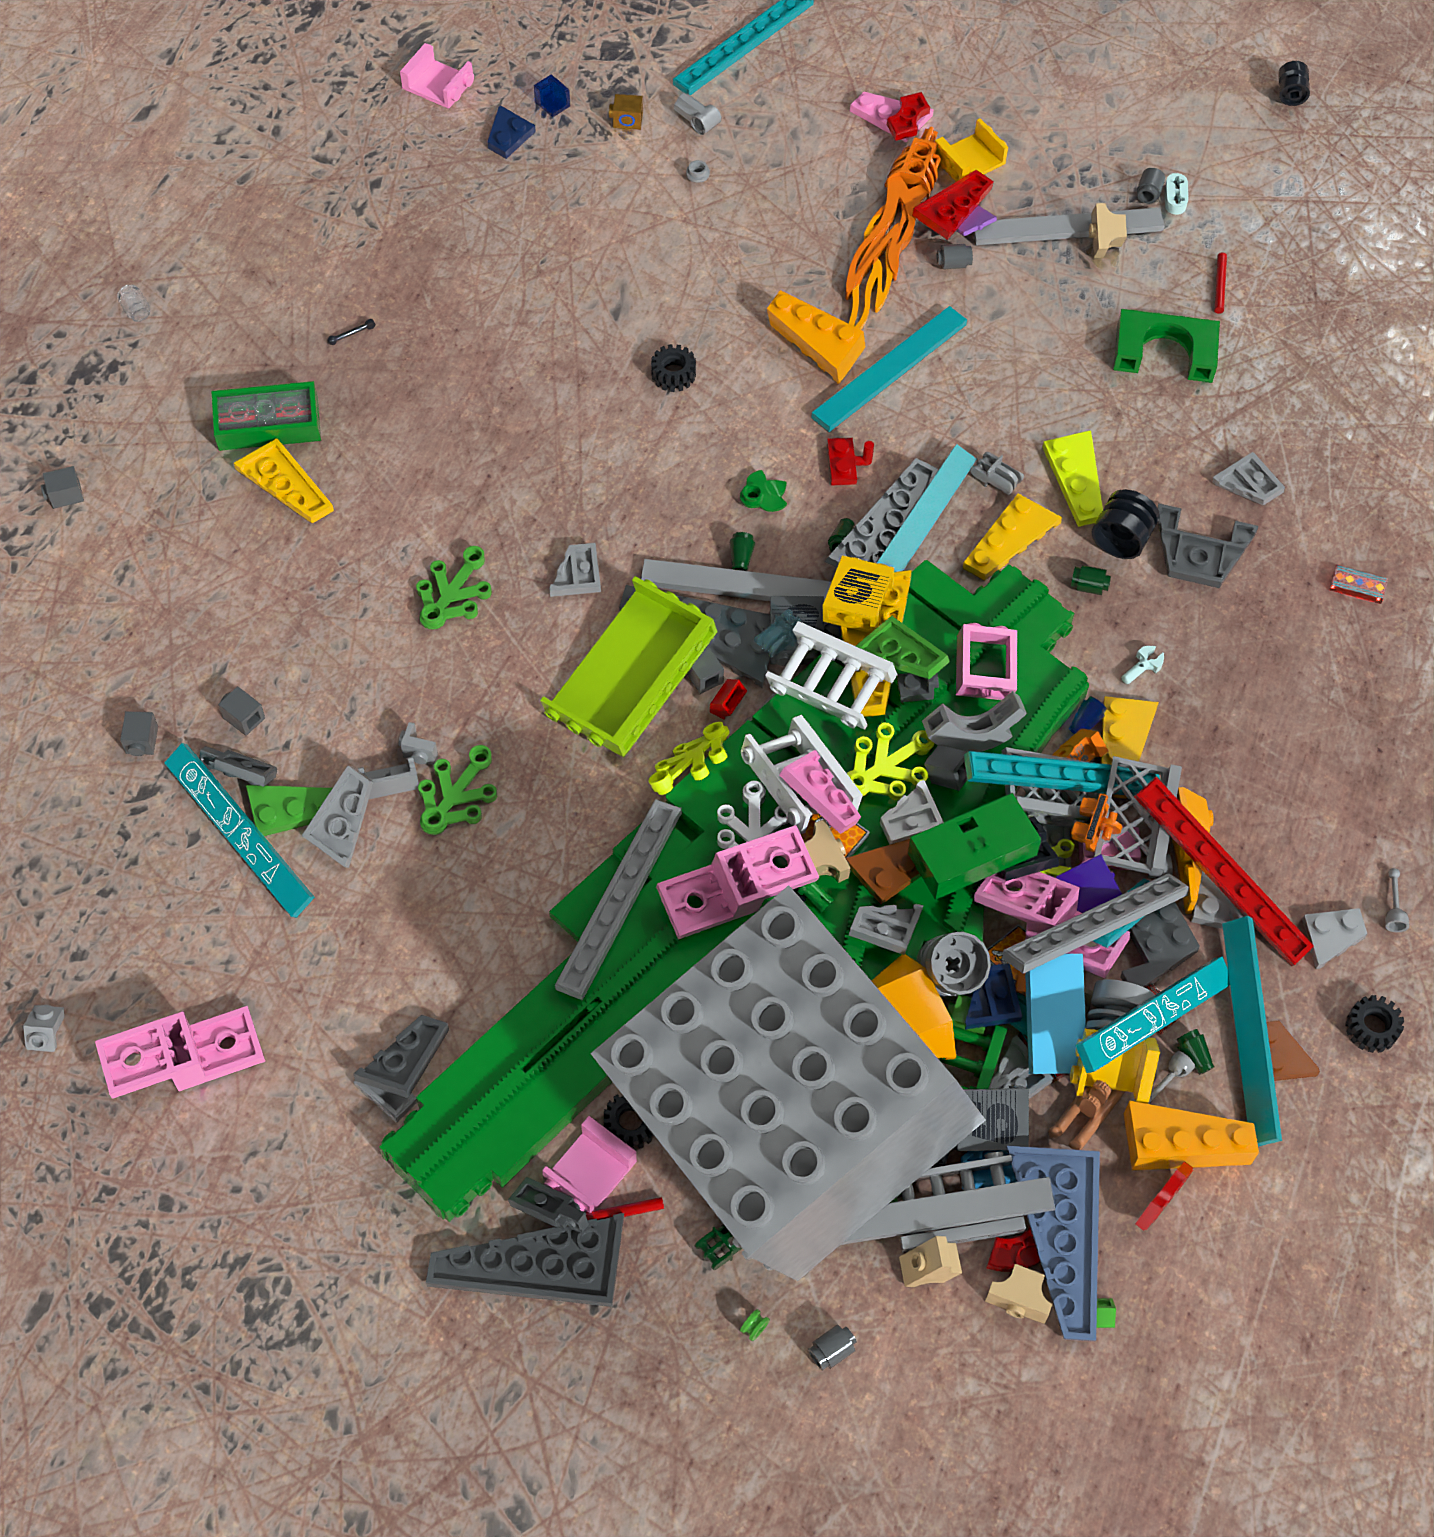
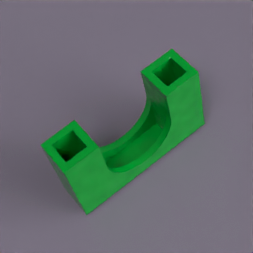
(1196, 335)

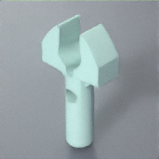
(1143, 664)

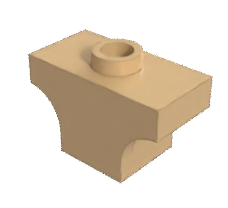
(1106, 230)
(827, 852)
(930, 1262)
(1021, 1295)

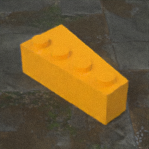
(817, 334)
(1169, 1137)

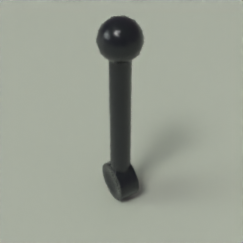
(369, 324)

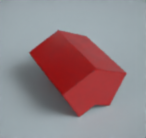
(730, 687)

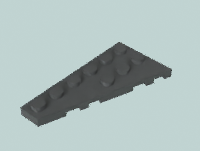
(734, 638)
(537, 1264)

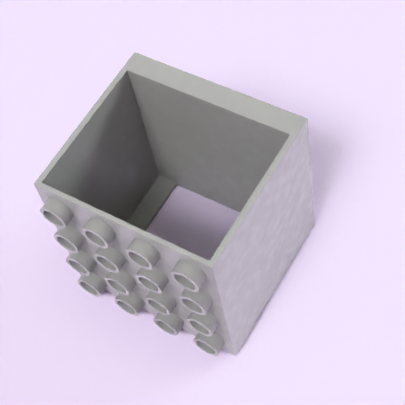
(787, 1088)

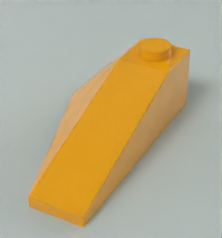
(1188, 870)

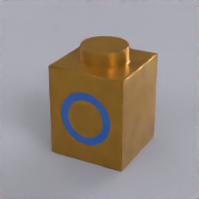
(627, 111)

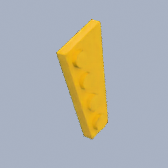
(285, 479)
(1010, 535)
(1126, 728)

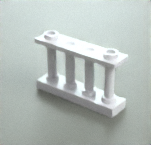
(832, 649)
(805, 741)

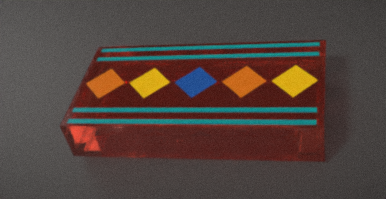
(1358, 584)

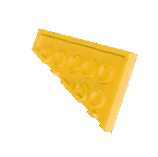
(892, 605)

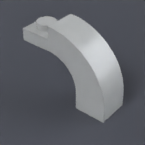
(975, 732)

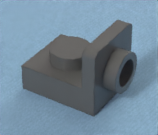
(915, 687)

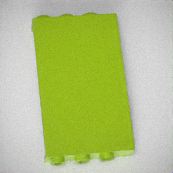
(632, 668)

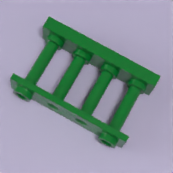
(983, 1069)

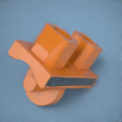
(1090, 833)

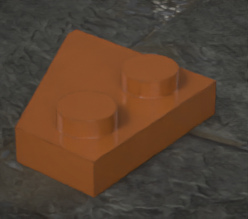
(1287, 1056)

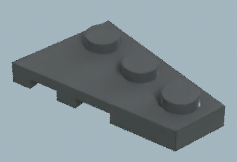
(405, 1061)

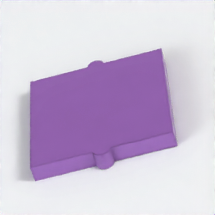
(976, 221)

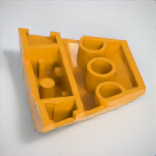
(919, 1003)

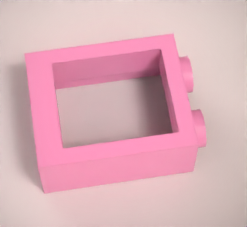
(985, 686)

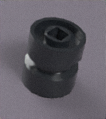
(1294, 83)

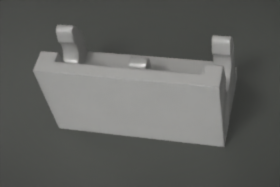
(392, 779)

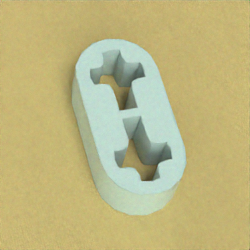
(1172, 193)

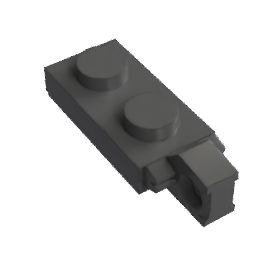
(238, 765)
(548, 1205)

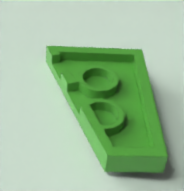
(904, 649)
(284, 807)

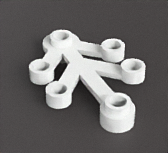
(754, 831)

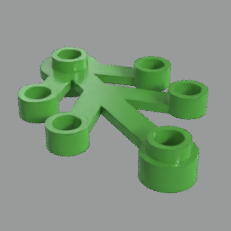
(452, 591)
(456, 794)

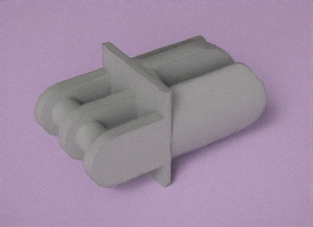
(997, 473)

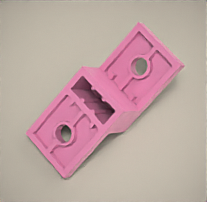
(737, 882)
(1044, 904)
(179, 1051)

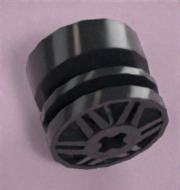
(1125, 524)

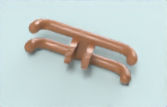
(1096, 1104)

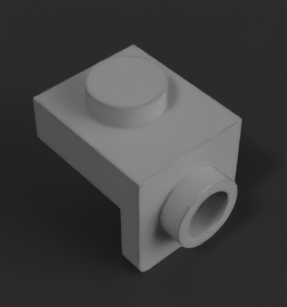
(420, 749)
(42, 1027)

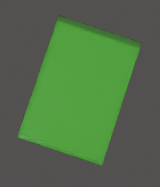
(1106, 1313)

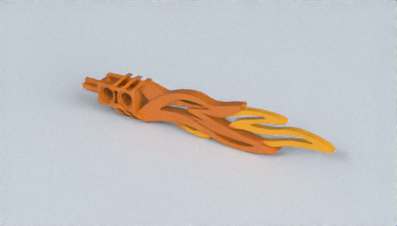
(907, 186)

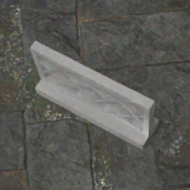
(1049, 812)
(1159, 837)

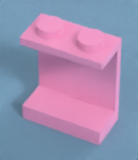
(434, 79)
(591, 1166)

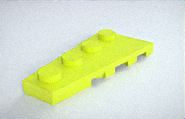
(1076, 472)

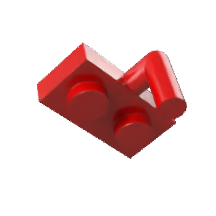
(844, 462)

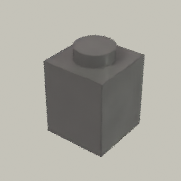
(62, 487)
(706, 671)
(241, 710)
(139, 733)
(947, 767)

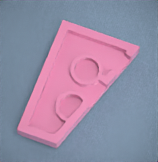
(878, 108)
(816, 788)

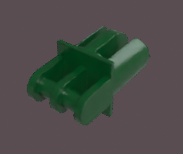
(724, 1242)

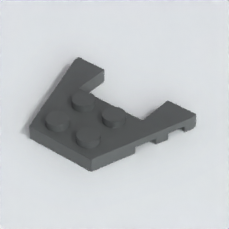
(1197, 556)
(1163, 944)

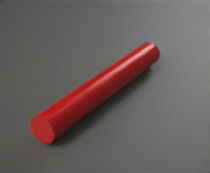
(1220, 283)
(628, 1209)

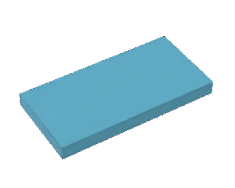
(1055, 1014)

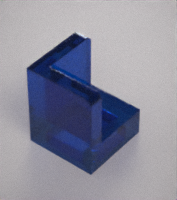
(552, 95)

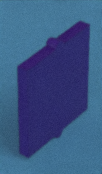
(1094, 883)

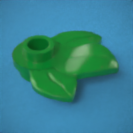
(766, 493)

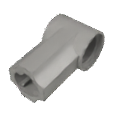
(701, 117)

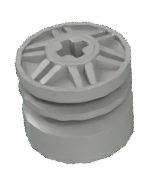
(968, 964)
(1113, 1000)

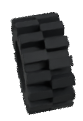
(673, 379)
(1363, 1034)
(611, 1123)

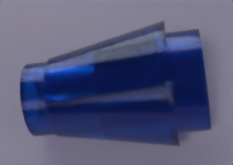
(1088, 715)

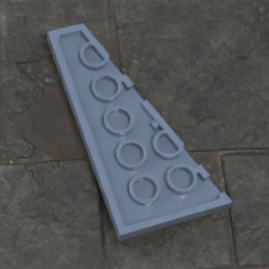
(1069, 1234)

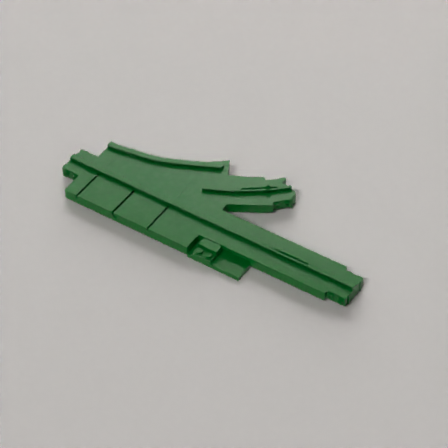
(537, 1062)

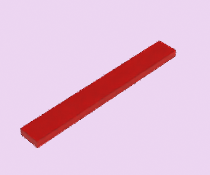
(1224, 871)

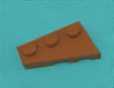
(885, 870)

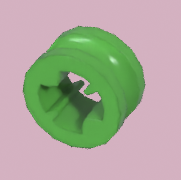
(754, 1325)

